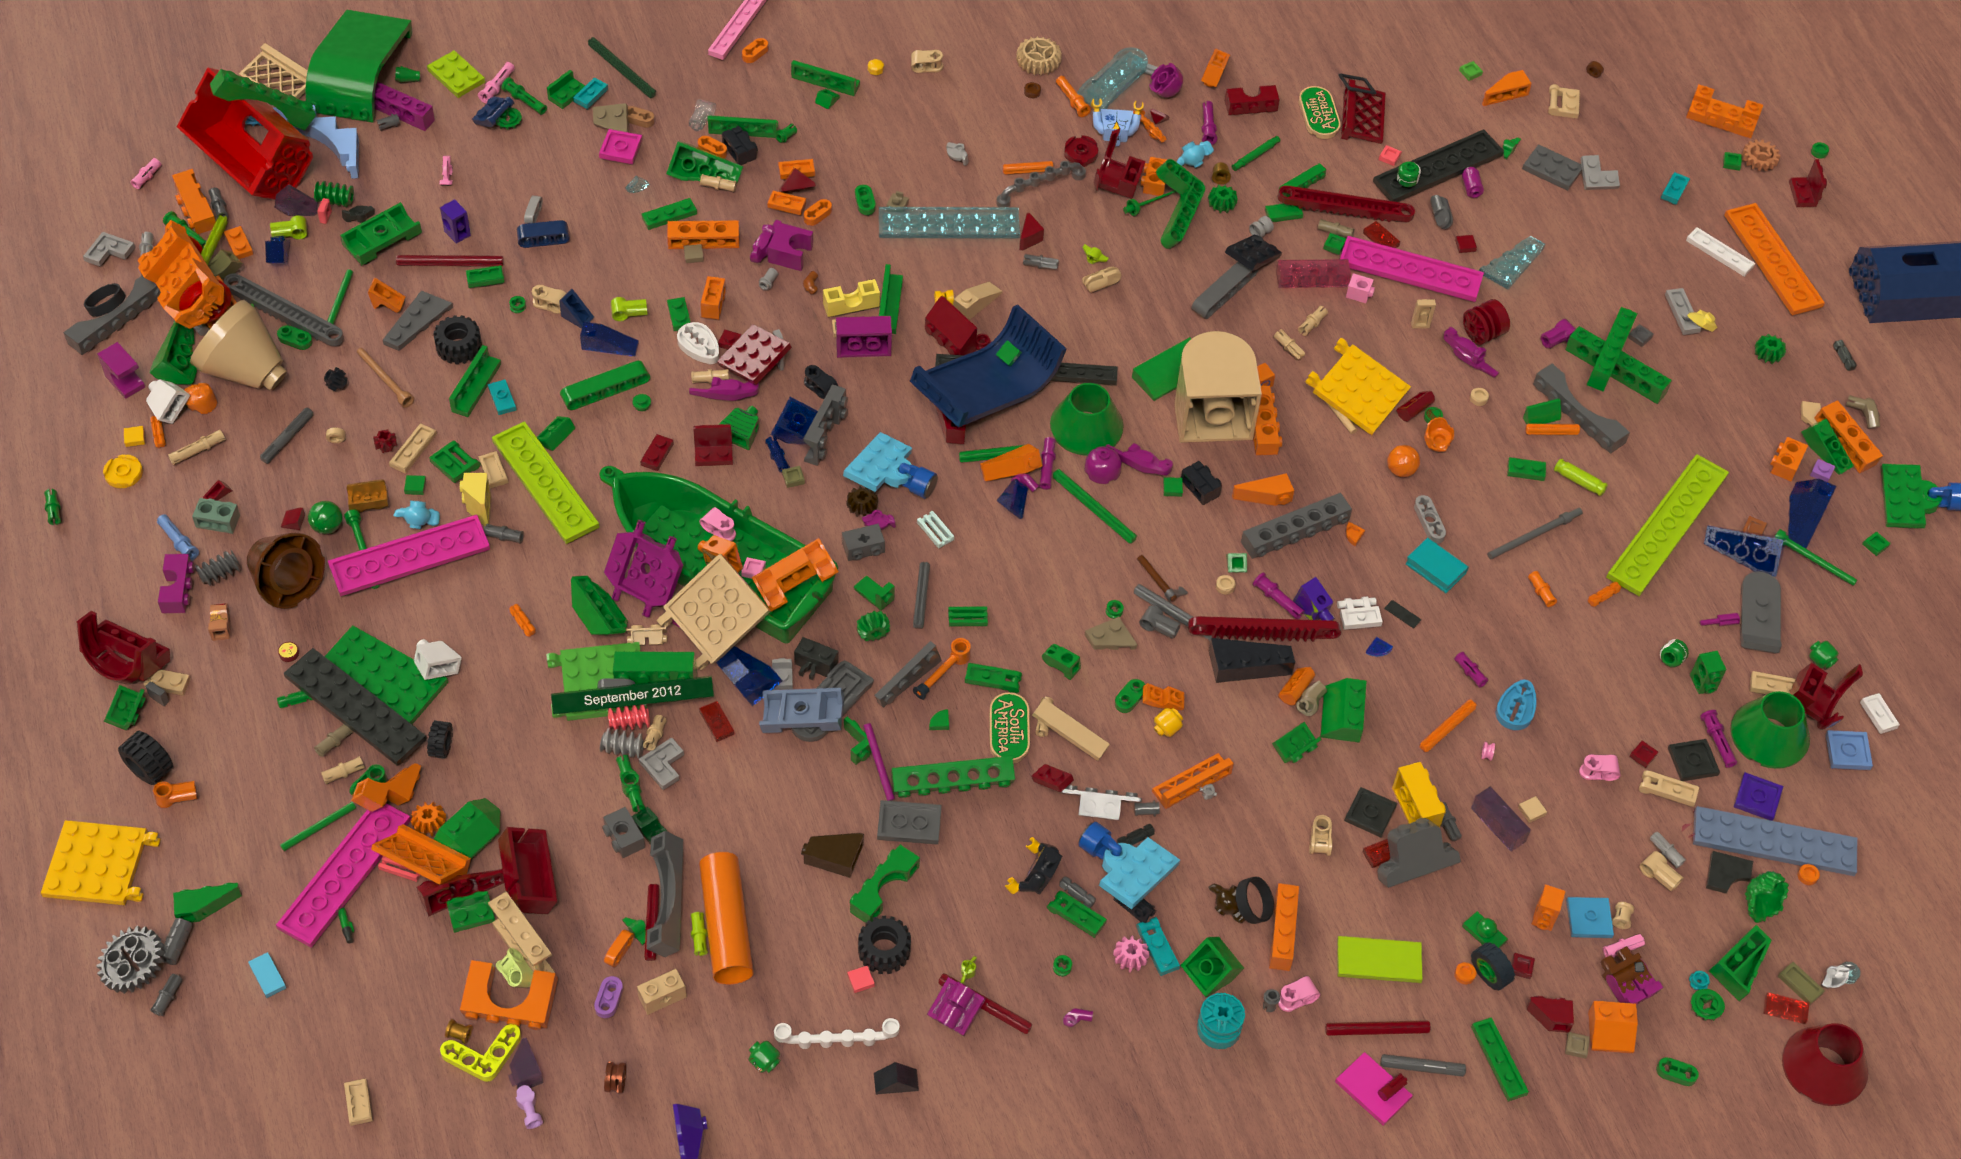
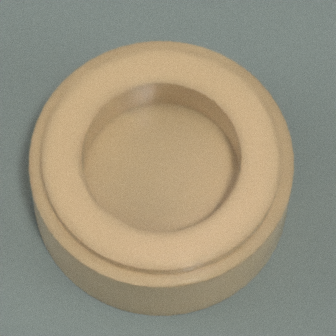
(1479, 396)
(335, 435)
(1225, 584)

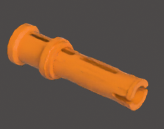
(1076, 100)

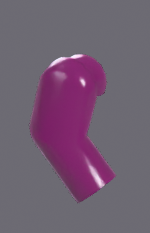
(1027, 480)
(1077, 1015)

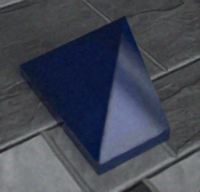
(1014, 498)

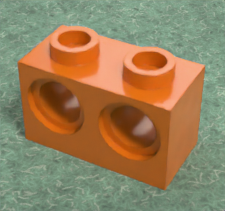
(1151, 182)
(713, 297)
(1789, 458)
(1548, 907)

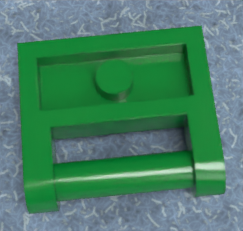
(450, 465)

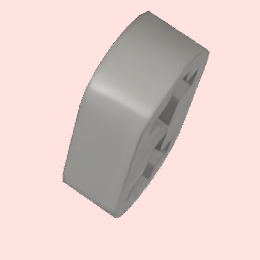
(533, 209)

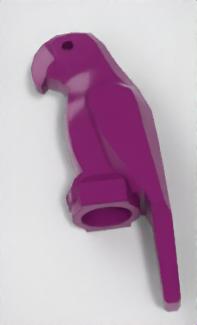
(762, 242)
(1468, 352)
(726, 390)
(1144, 460)

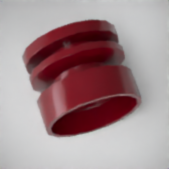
(1486, 321)

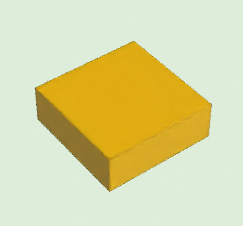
(134, 436)

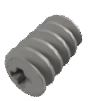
(622, 743)

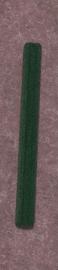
(622, 67)

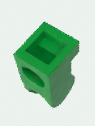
(1062, 660)

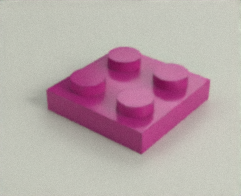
(620, 146)

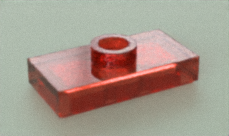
(716, 721)
(1786, 1008)

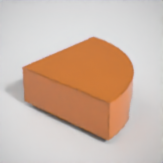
(1354, 533)

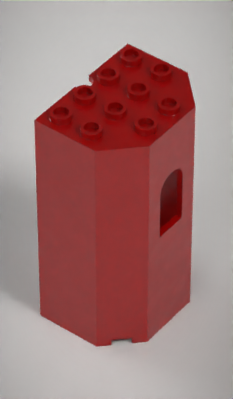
(220, 132)

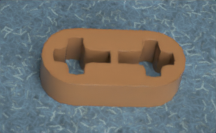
(640, 117)

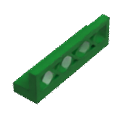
(824, 78)
(754, 127)
(891, 296)
(474, 382)

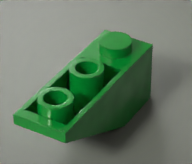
(1827, 446)
(203, 902)

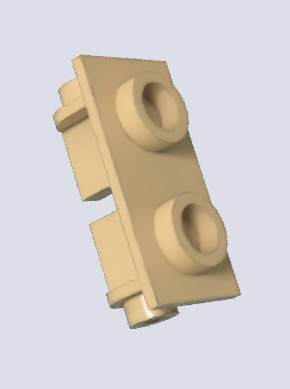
(654, 634)

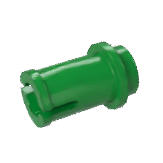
(784, 134)

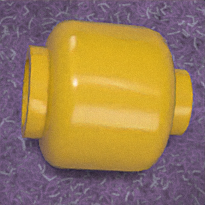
(1168, 722)

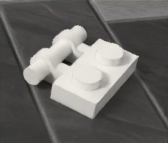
(1359, 617)

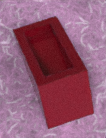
(218, 491)

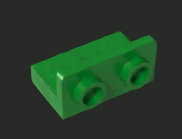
(564, 89)
(470, 911)

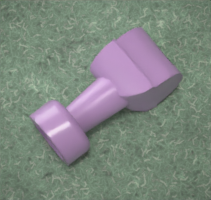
(526, 1101)

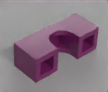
(176, 597)

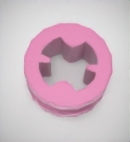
(1488, 751)

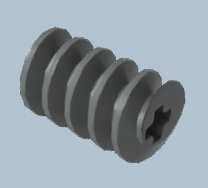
(217, 568)

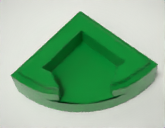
(940, 721)

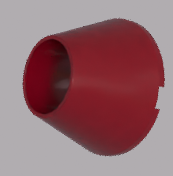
(1817, 1076)

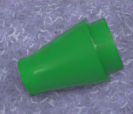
(406, 75)

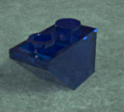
(277, 249)

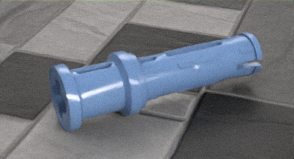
(181, 542)

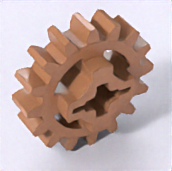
(1761, 155)

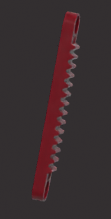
(1346, 204)
(1264, 628)

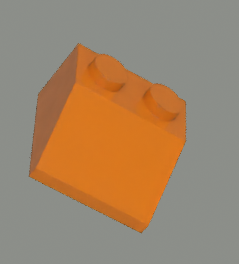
(1613, 1026)

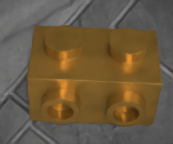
(367, 495)

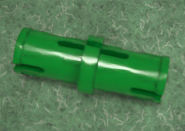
(52, 506)

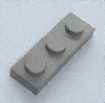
(1681, 308)

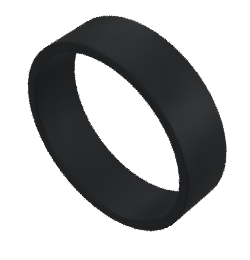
(107, 306)
(1242, 900)

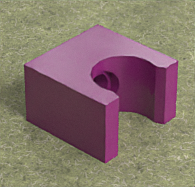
(783, 245)
(120, 370)

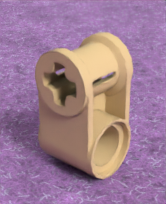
(925, 61)
(548, 299)
(1321, 838)

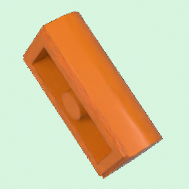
(1296, 685)

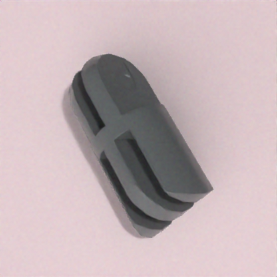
(1441, 211)

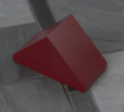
(795, 181)
(1032, 233)

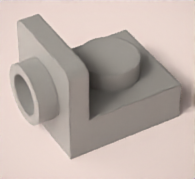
(783, 668)

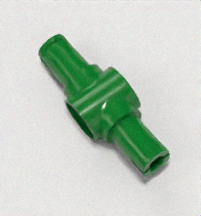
(633, 790)

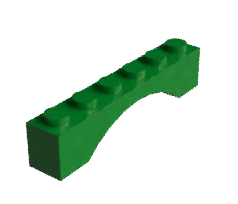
(234, 87)
(1612, 349)

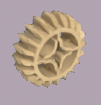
(1038, 55)

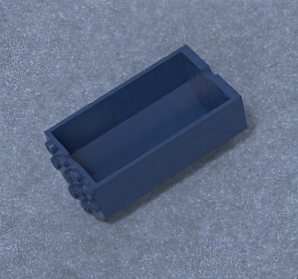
(1909, 281)

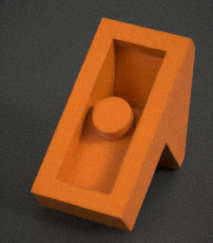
(383, 294)

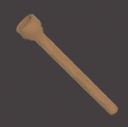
(404, 397)

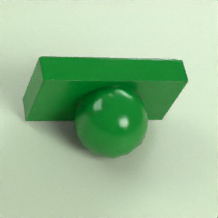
(1484, 930)

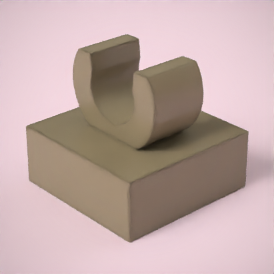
(898, 200)

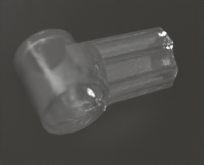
(700, 116)

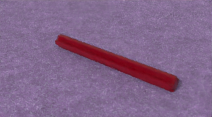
(449, 260)

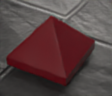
(1158, 117)

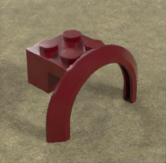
(1117, 176)
(1820, 698)

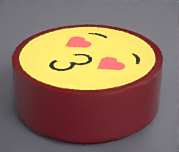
(288, 651)

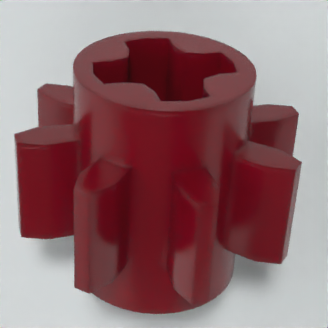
(385, 441)

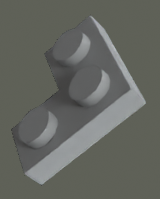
(1595, 178)
(106, 245)
(658, 763)

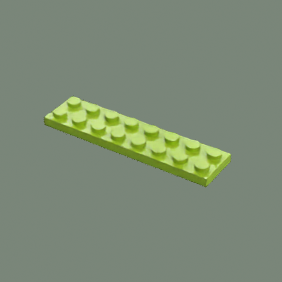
(545, 482)

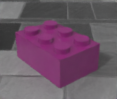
(863, 336)

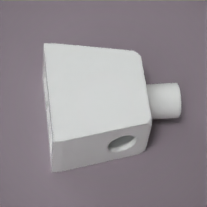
(166, 400)
(436, 659)

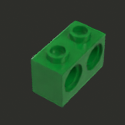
(1708, 672)

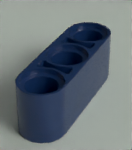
(543, 234)

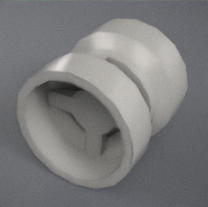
(1261, 227)

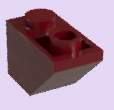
(1553, 1014)

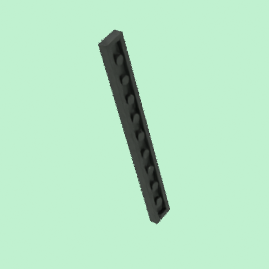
(1067, 371)

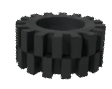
(439, 739)

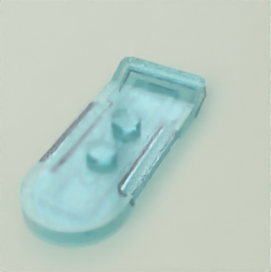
(1114, 77)

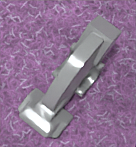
(957, 152)

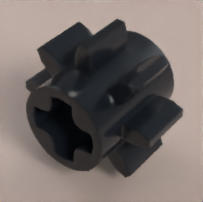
(335, 379)

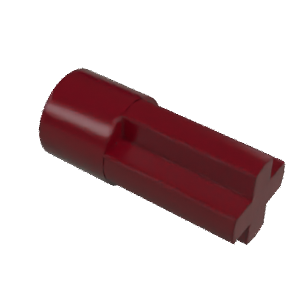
(1392, 1087)

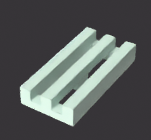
(927, 518)

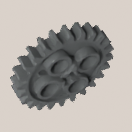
(144, 950)

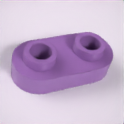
(608, 999)

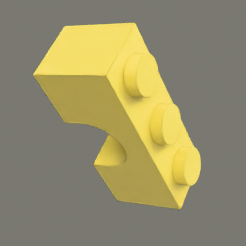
(865, 297)

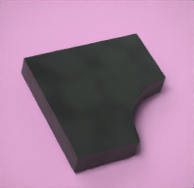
(1726, 870)

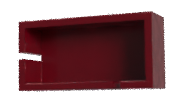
(528, 869)

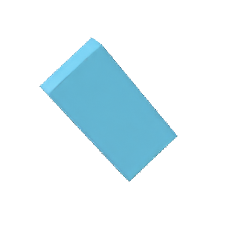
(267, 975)

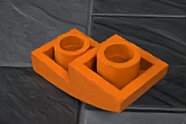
(1163, 698)

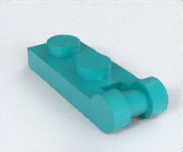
(1158, 947)

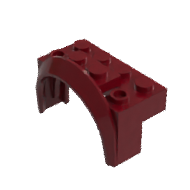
(108, 636)

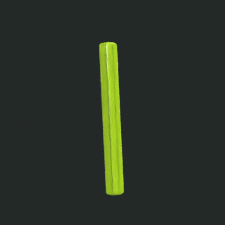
(214, 238)

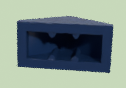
(574, 309)

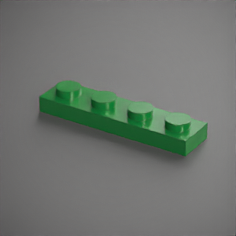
(1499, 1059)

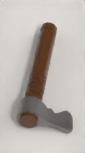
(1170, 593)

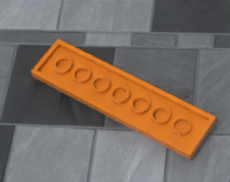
(1774, 259)

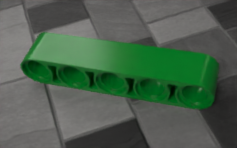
(605, 385)

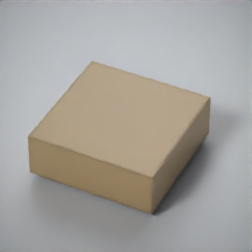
(1532, 809)

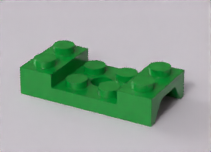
(365, 241)

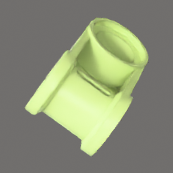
(515, 969)

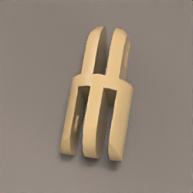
(1101, 279)

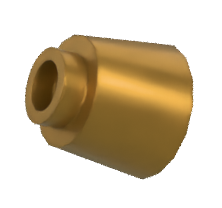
(1221, 173)

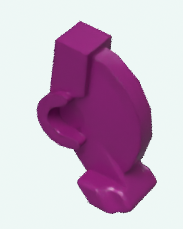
(879, 518)

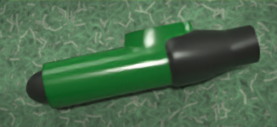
(347, 926)

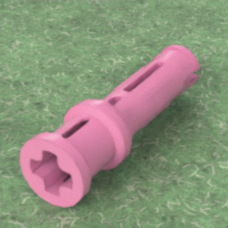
(493, 87)

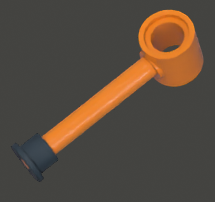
(955, 657)

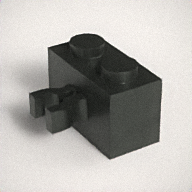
(815, 657)

